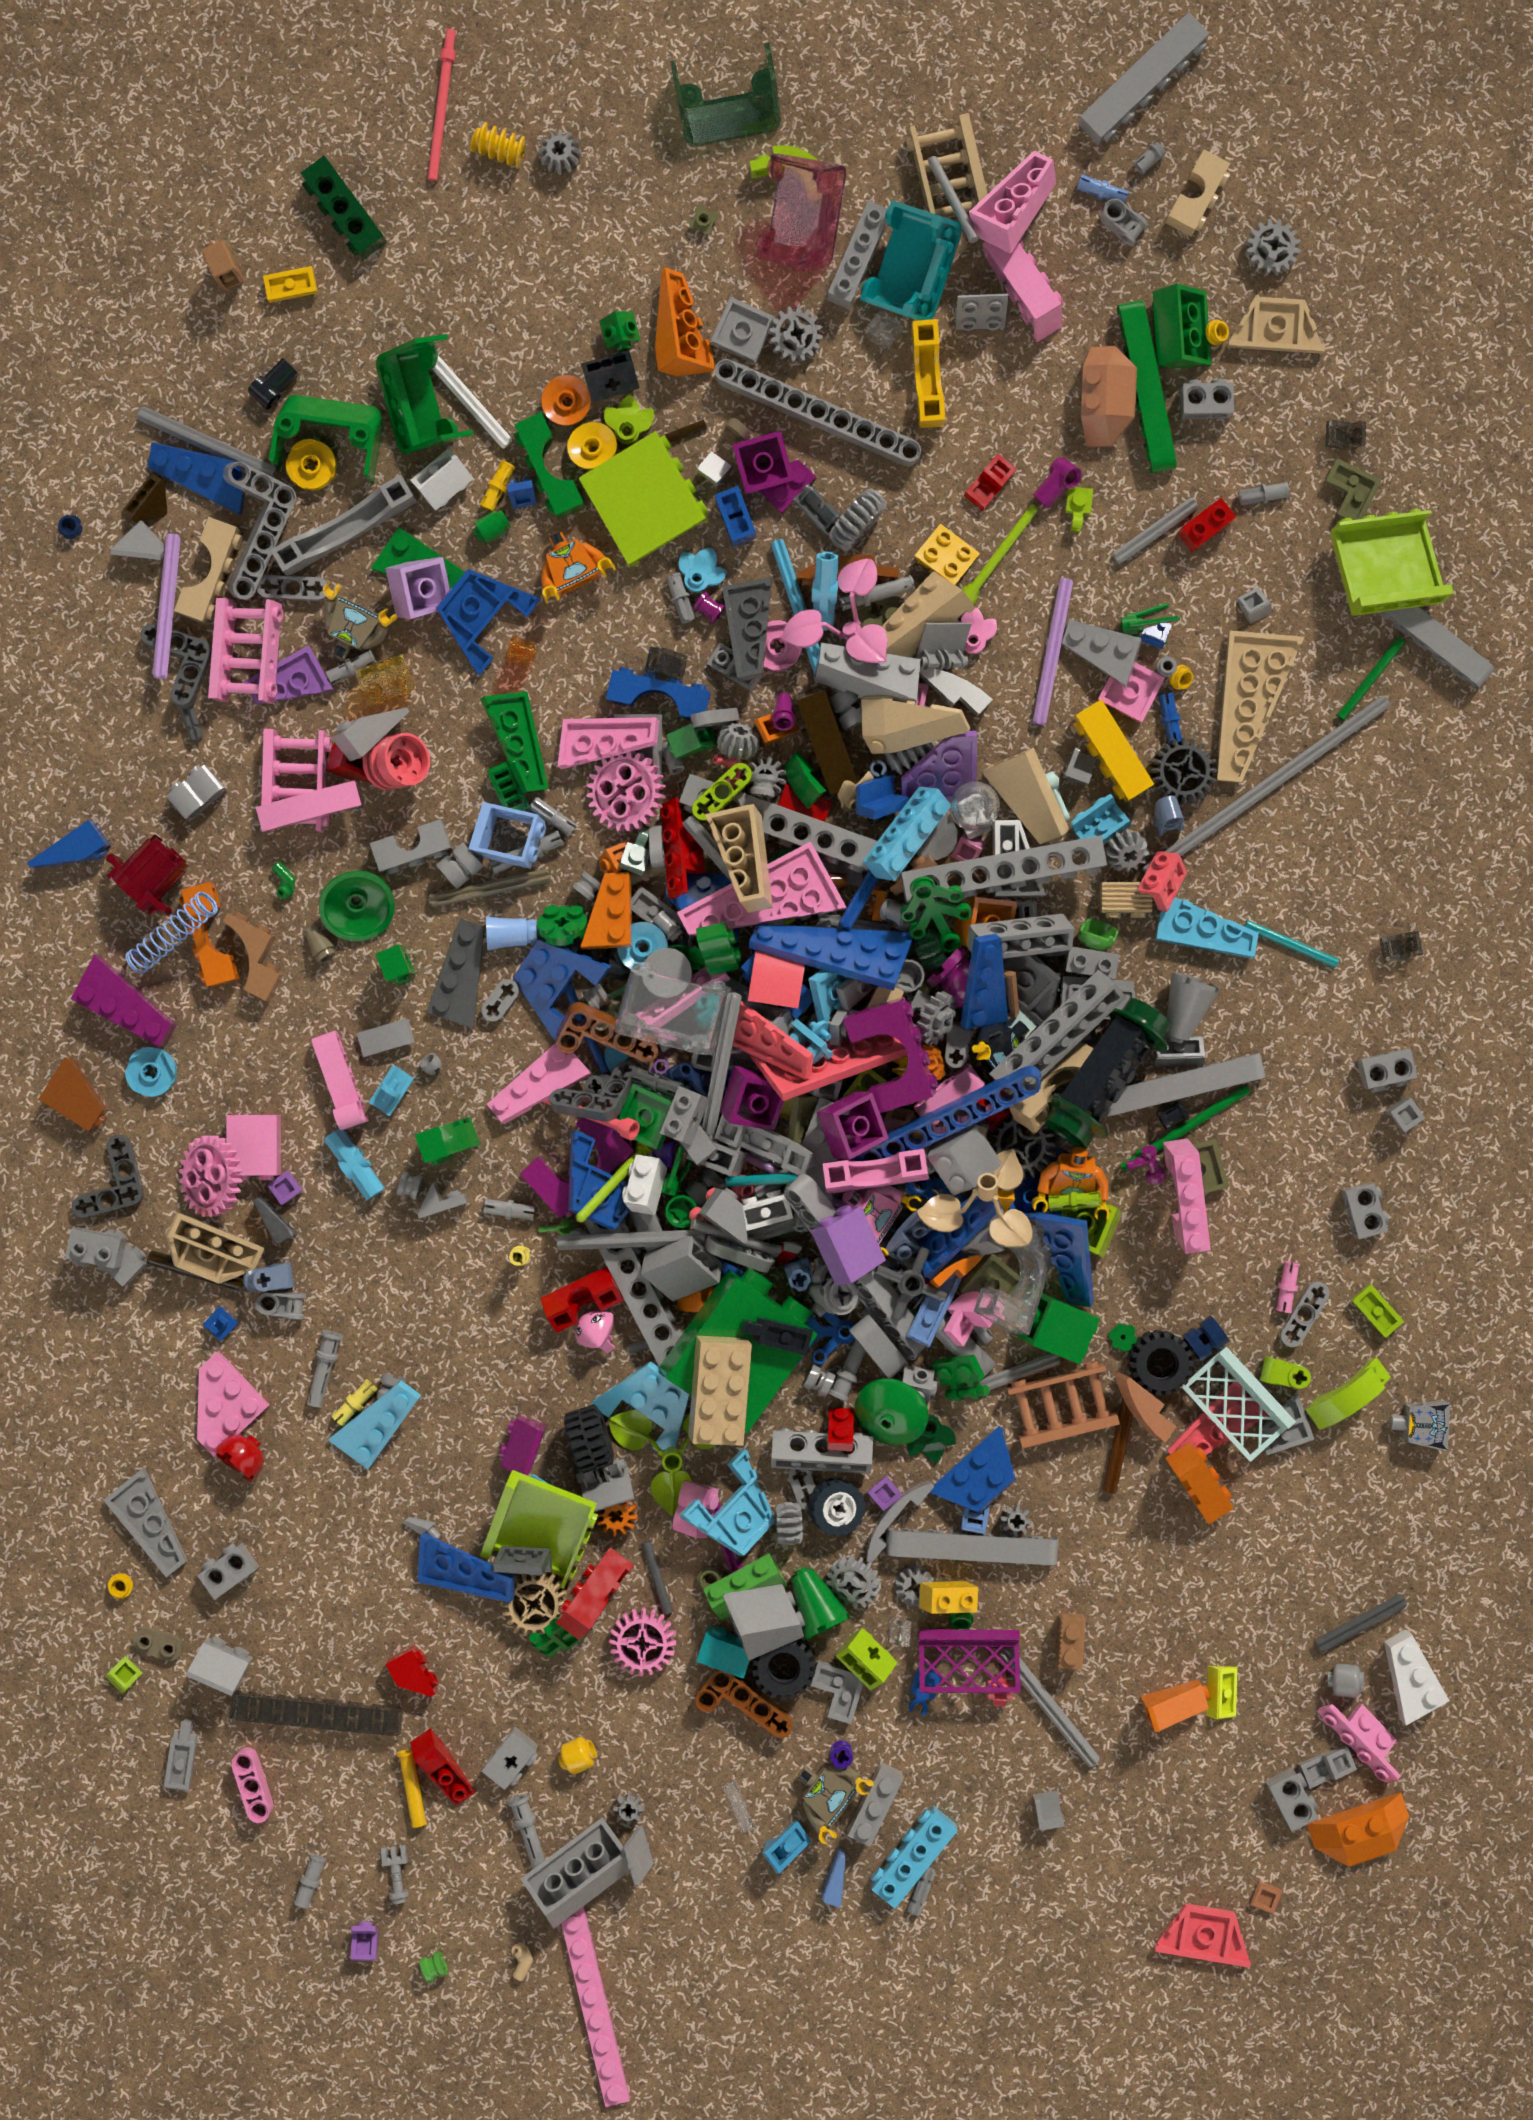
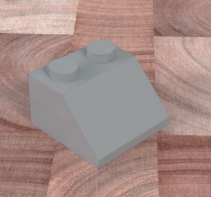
(963, 1159)
(220, 1665)

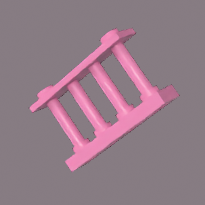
(222, 650)
(272, 768)

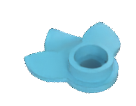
(701, 566)

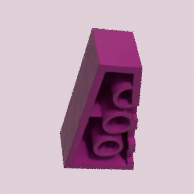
(116, 999)

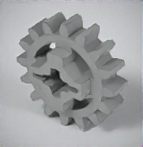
(1263, 246)
(793, 324)
(937, 1017)
(854, 1581)

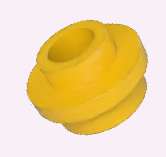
(1217, 332)
(1181, 678)
(112, 1585)

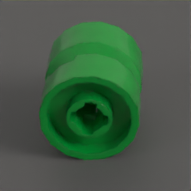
(679, 1209)

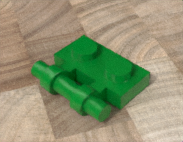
(960, 1370)
(553, 1639)

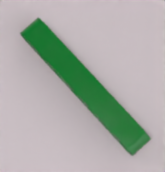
(1149, 392)

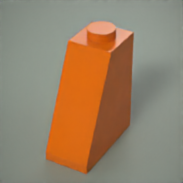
(1175, 1704)

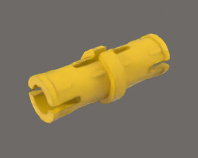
(497, 486)

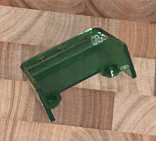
(732, 115)

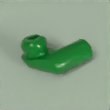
(287, 881)

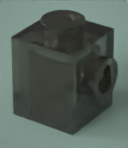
(671, 663)

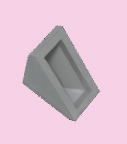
(139, 543)

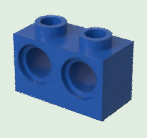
(735, 516)

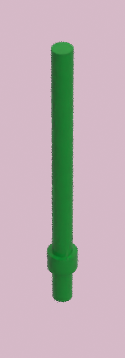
(1194, 1122)

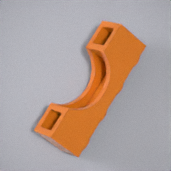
(215, 966)

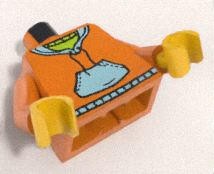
(571, 566)
(1072, 1174)

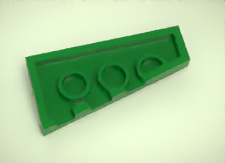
(517, 734)

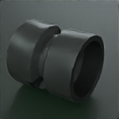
(698, 1189)

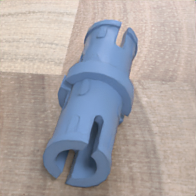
(1101, 189)

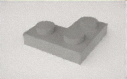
(843, 1685)

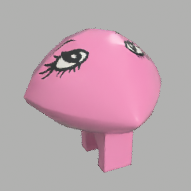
(595, 1330)

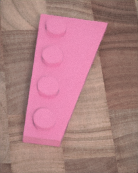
(602, 738)
(537, 1082)

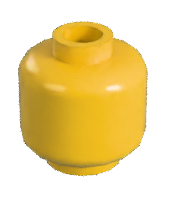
(577, 1755)

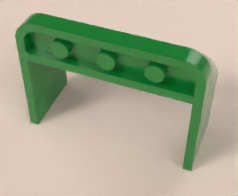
(411, 396)
(362, 420)

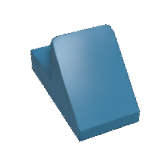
(786, 1846)

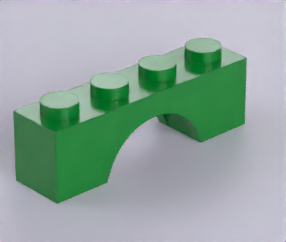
(536, 437)

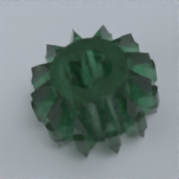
(930, 950)

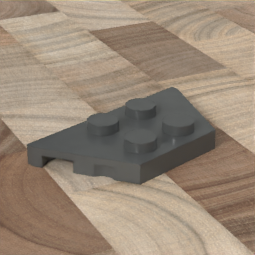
(1035, 986)

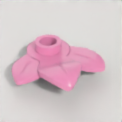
(980, 629)

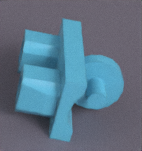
(813, 1037)
(391, 1090)

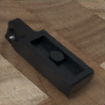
(778, 1334)

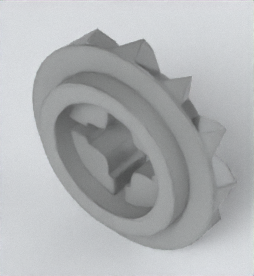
(843, 1304)
(904, 1580)

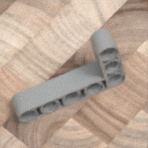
(261, 526)

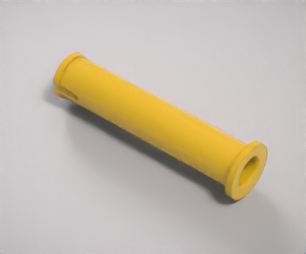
(412, 1788)

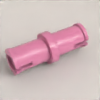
(1287, 1286)

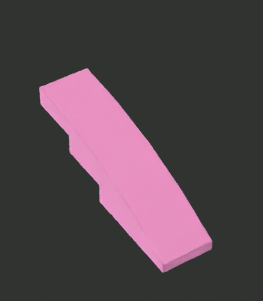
(308, 806)

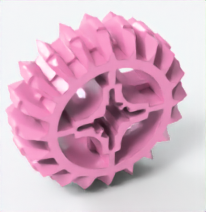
(654, 1641)

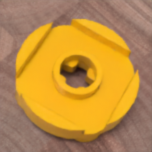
(324, 471)

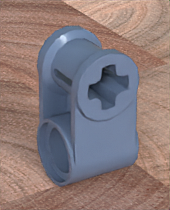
(1167, 815)
(272, 1278)

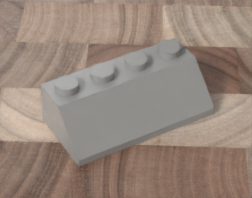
(577, 1872)

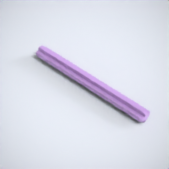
(166, 606)
(1052, 651)

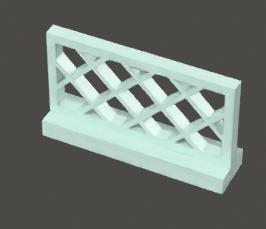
(1254, 1389)

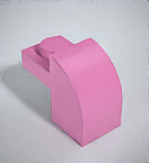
(964, 1318)

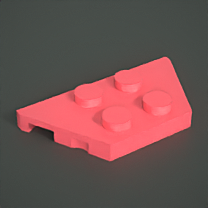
(1204, 1935)

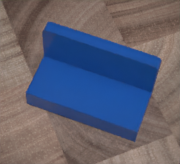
(877, 798)

